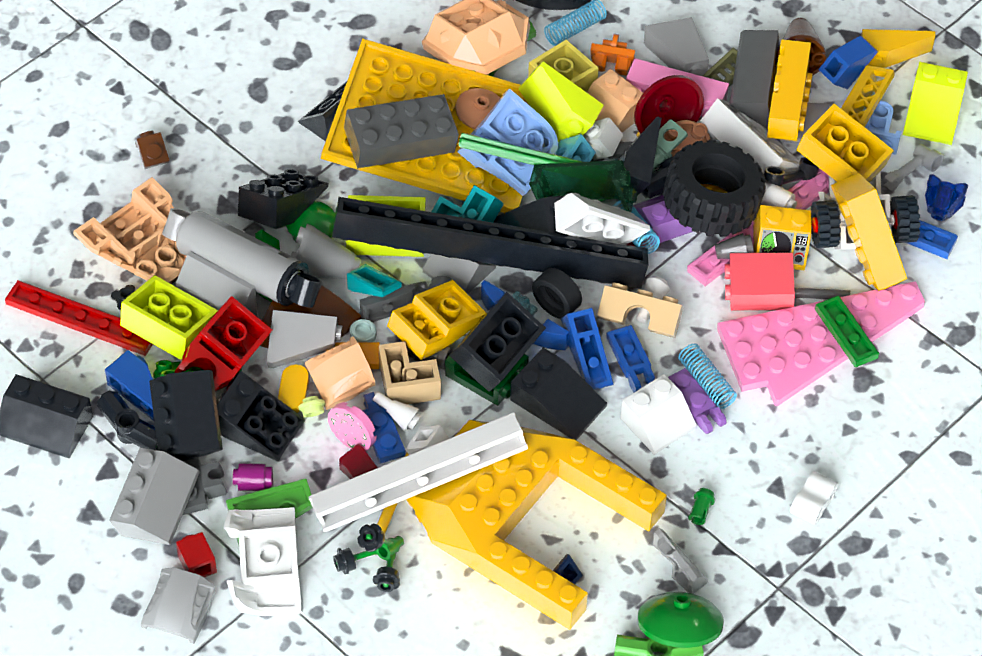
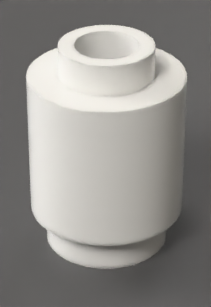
(778, 197)

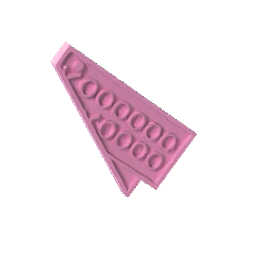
(795, 347)

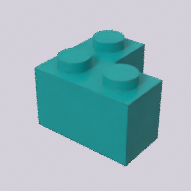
(477, 206)

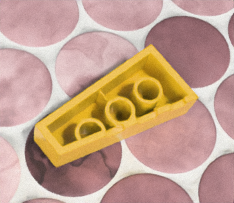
(790, 91)
(869, 231)

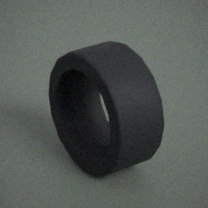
(556, 293)

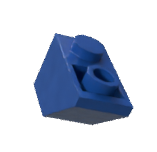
(848, 62)

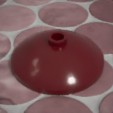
(670, 99)

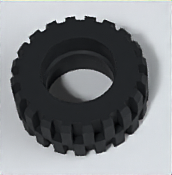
(711, 210)

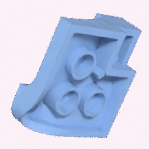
(515, 124)

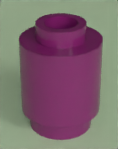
(253, 477)

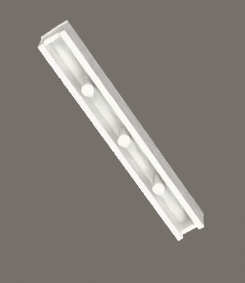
(418, 472)

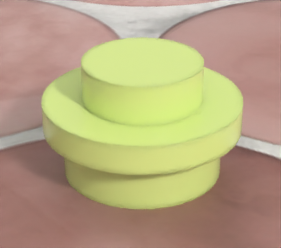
(312, 406)

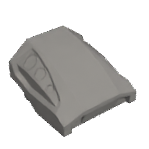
(179, 603)

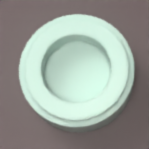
(363, 331)

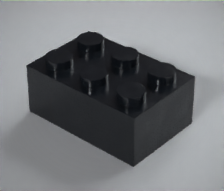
(497, 341)

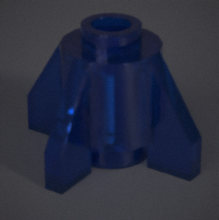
(944, 198)

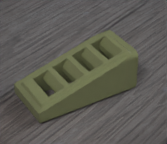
(725, 62)

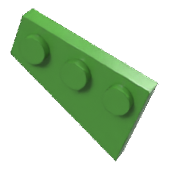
(283, 496)

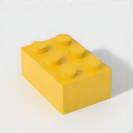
(844, 146)

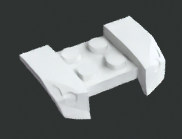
(266, 561)

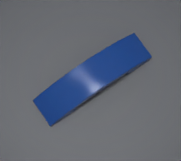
(552, 337)

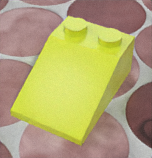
(560, 102)
(935, 103)

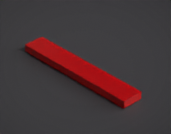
(75, 316)

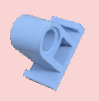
(880, 124)

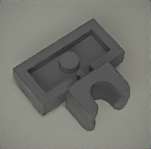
(207, 485)

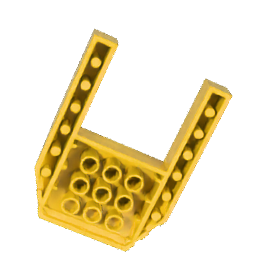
(483, 507)

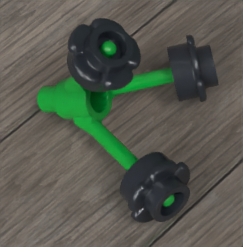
(374, 542)

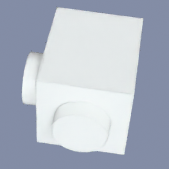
(603, 138)

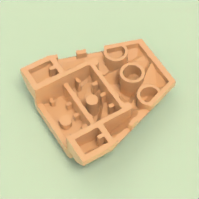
(135, 237)

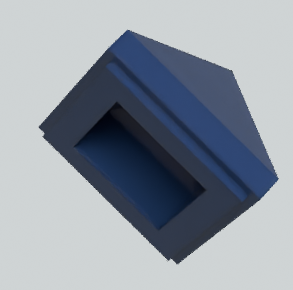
(568, 569)

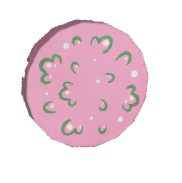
(351, 426)

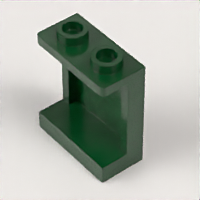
(498, 393)

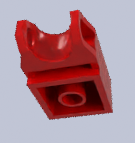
(225, 343)

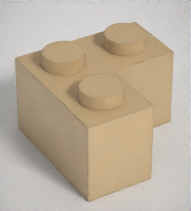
(405, 380)

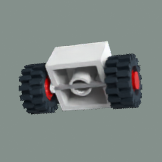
(831, 229)

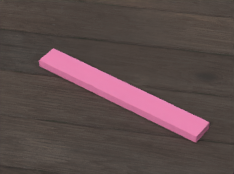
(708, 267)

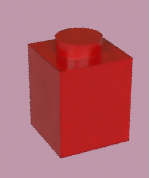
(196, 555)

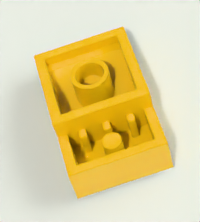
(435, 319)

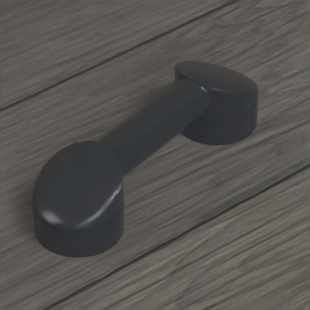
(777, 176)

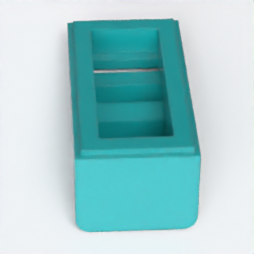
(371, 281)

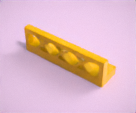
(862, 92)

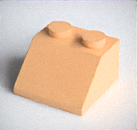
(617, 97)

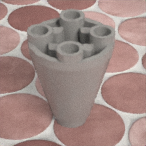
(323, 254)

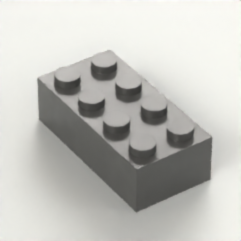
(400, 131)

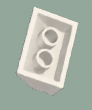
(597, 221)

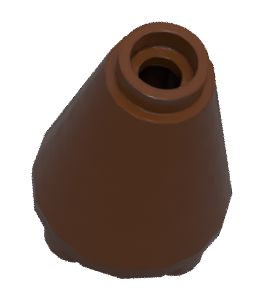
(803, 31)

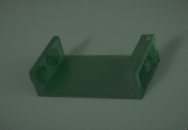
(588, 179)

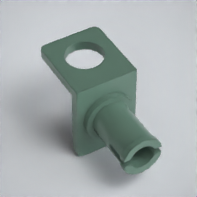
(665, 147)

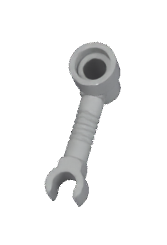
(923, 157)

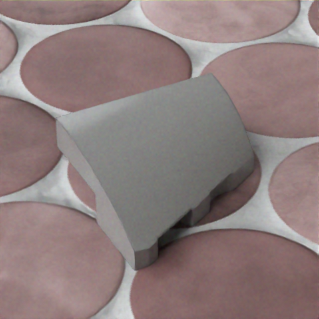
(683, 571)

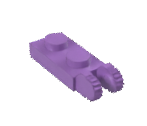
(698, 401)

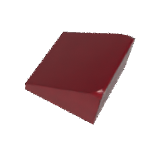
(356, 462)

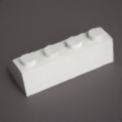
(739, 130)

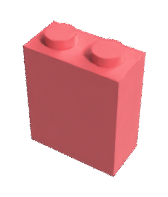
(760, 281)

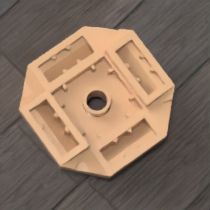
(478, 35)

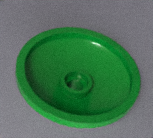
(680, 620)

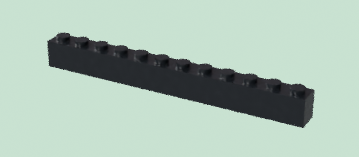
(489, 242)

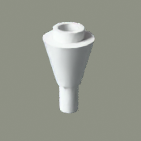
(659, 288)
(403, 414)

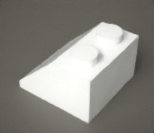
(657, 414)

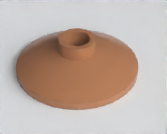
(469, 108)

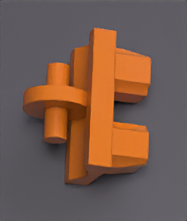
(613, 52)

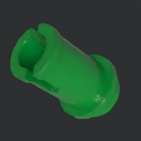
(703, 500)

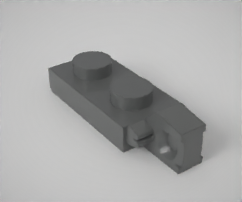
(379, 308)

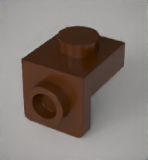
(152, 149)

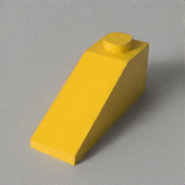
(898, 45)

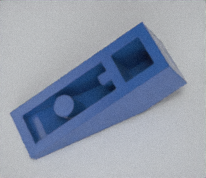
(587, 348)
(131, 378)

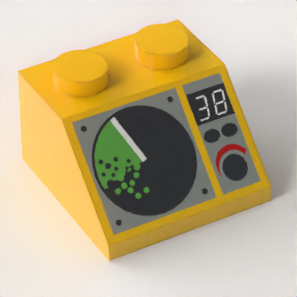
(783, 232)

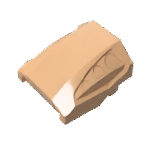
(341, 373)

